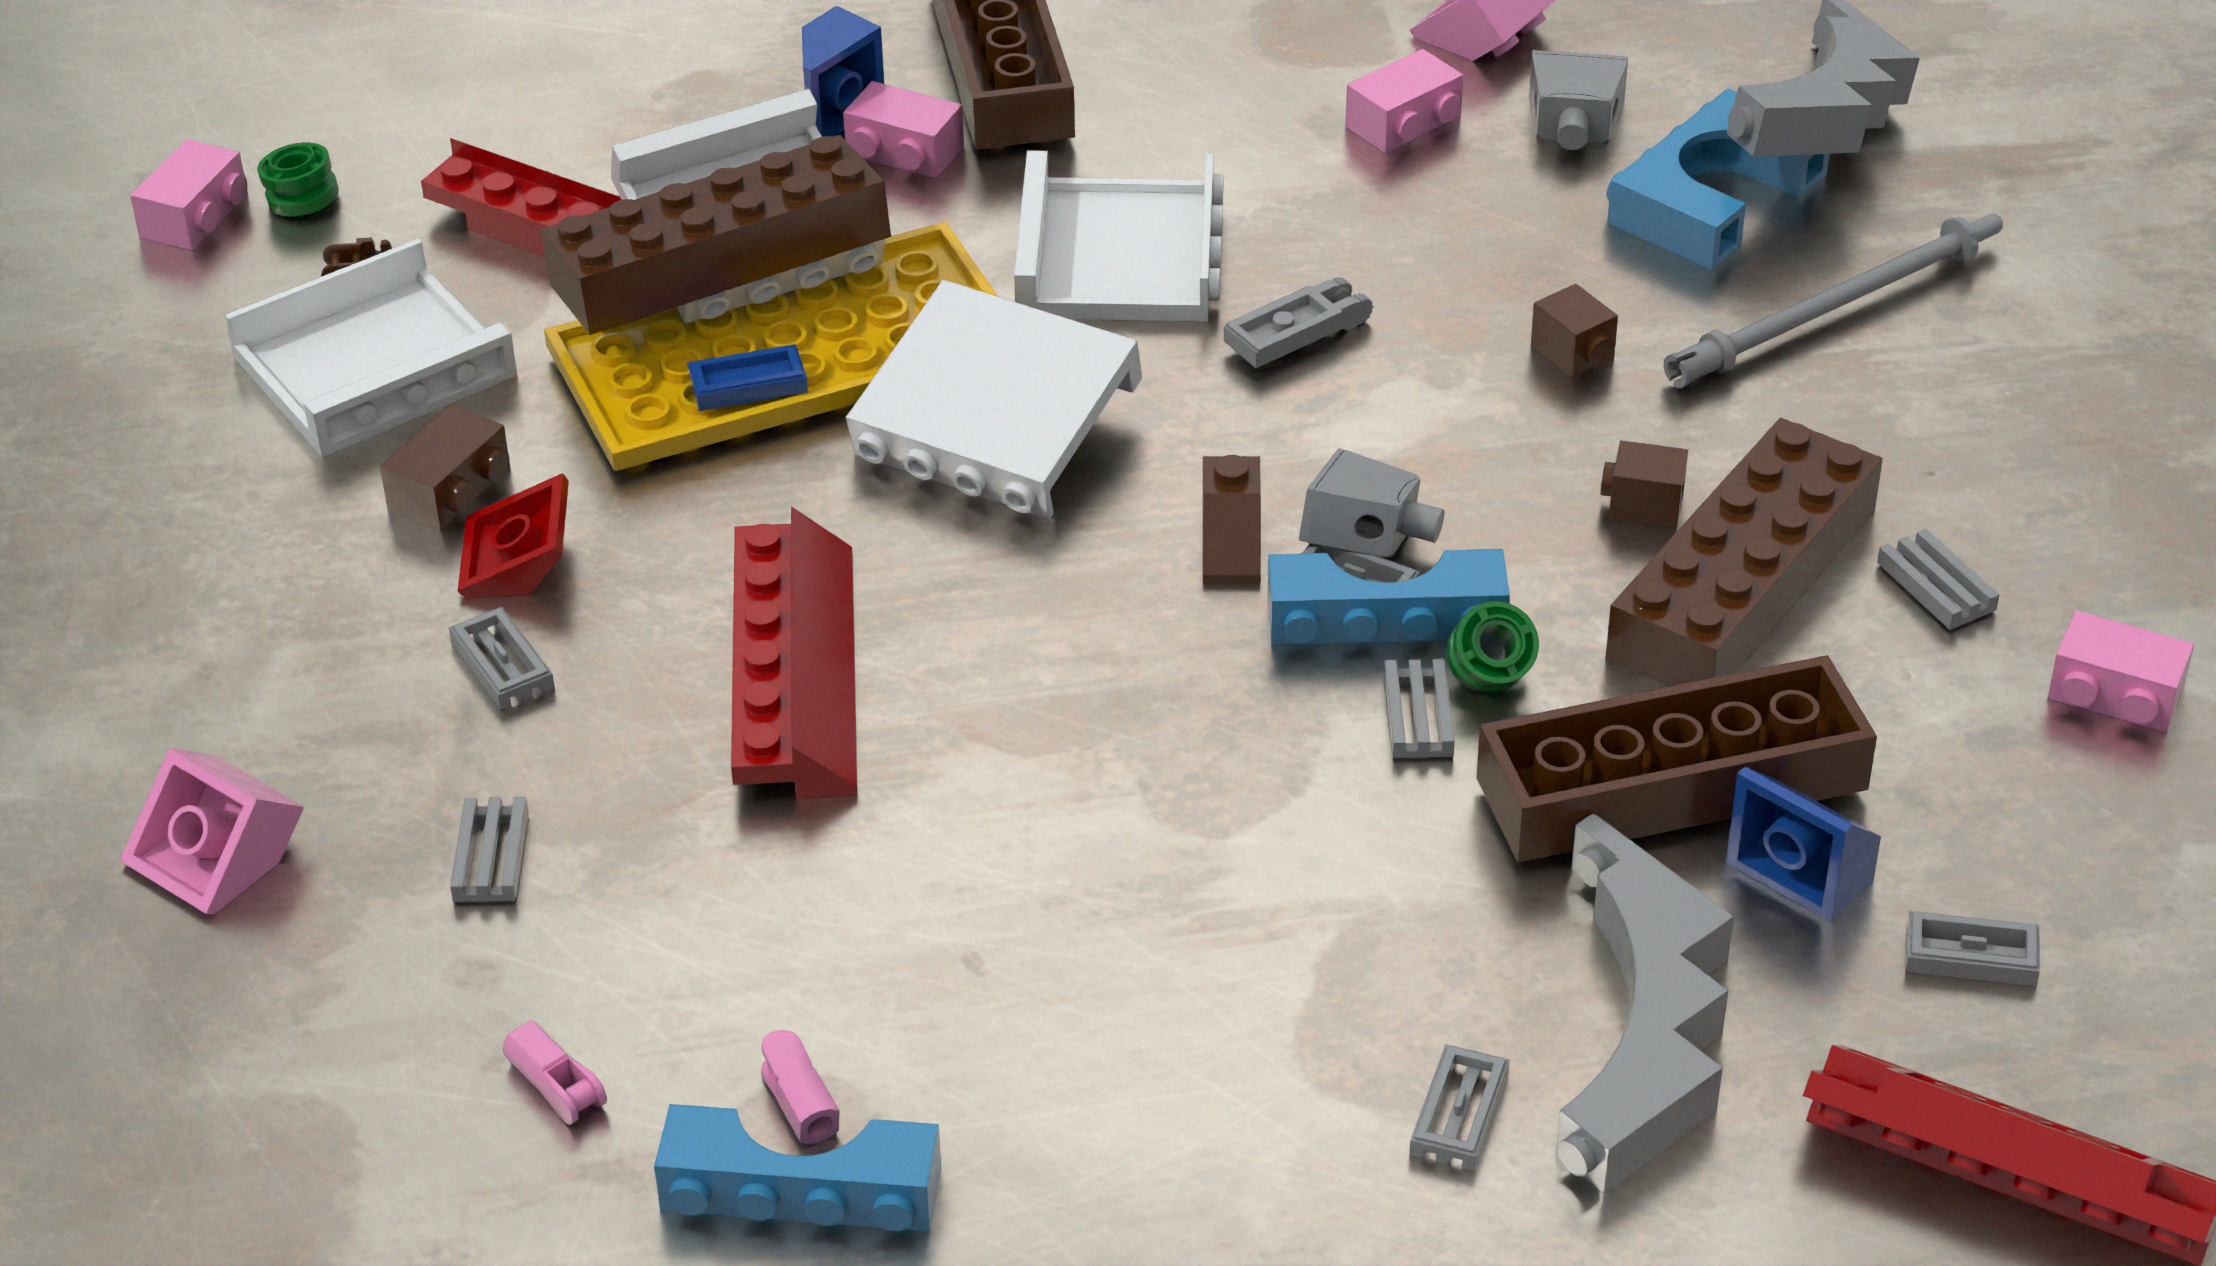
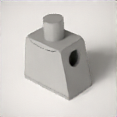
(1576, 96)
(1366, 507)

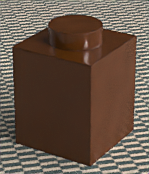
(1574, 330)
(1645, 484)

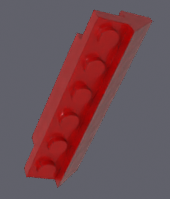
(508, 196)
(794, 659)
(2015, 1153)

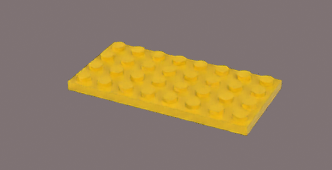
(637, 377)

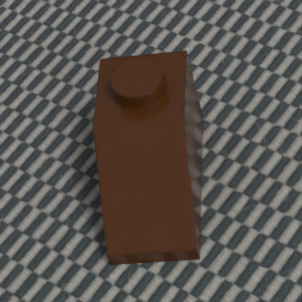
(1231, 520)

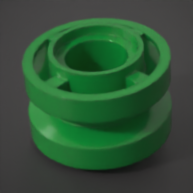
(298, 179)
(1508, 626)

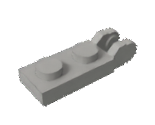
(1296, 321)

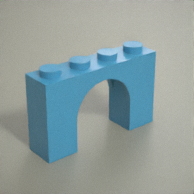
(1672, 210)

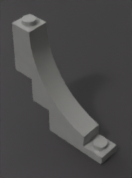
(1827, 109)
(1666, 947)

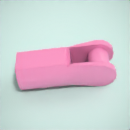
(553, 1070)
(798, 1087)

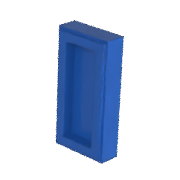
(747, 377)

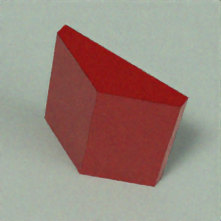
(514, 542)

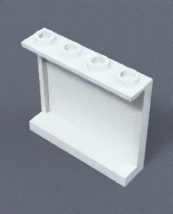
(725, 141)
(1119, 245)
(367, 349)
(990, 396)

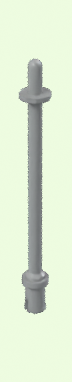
(1718, 351)

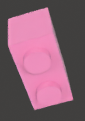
(1404, 100)
(904, 129)
(189, 194)
(2120, 671)

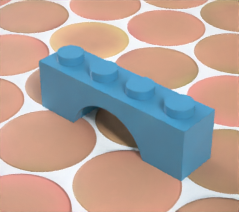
(1323, 604)
(875, 1180)

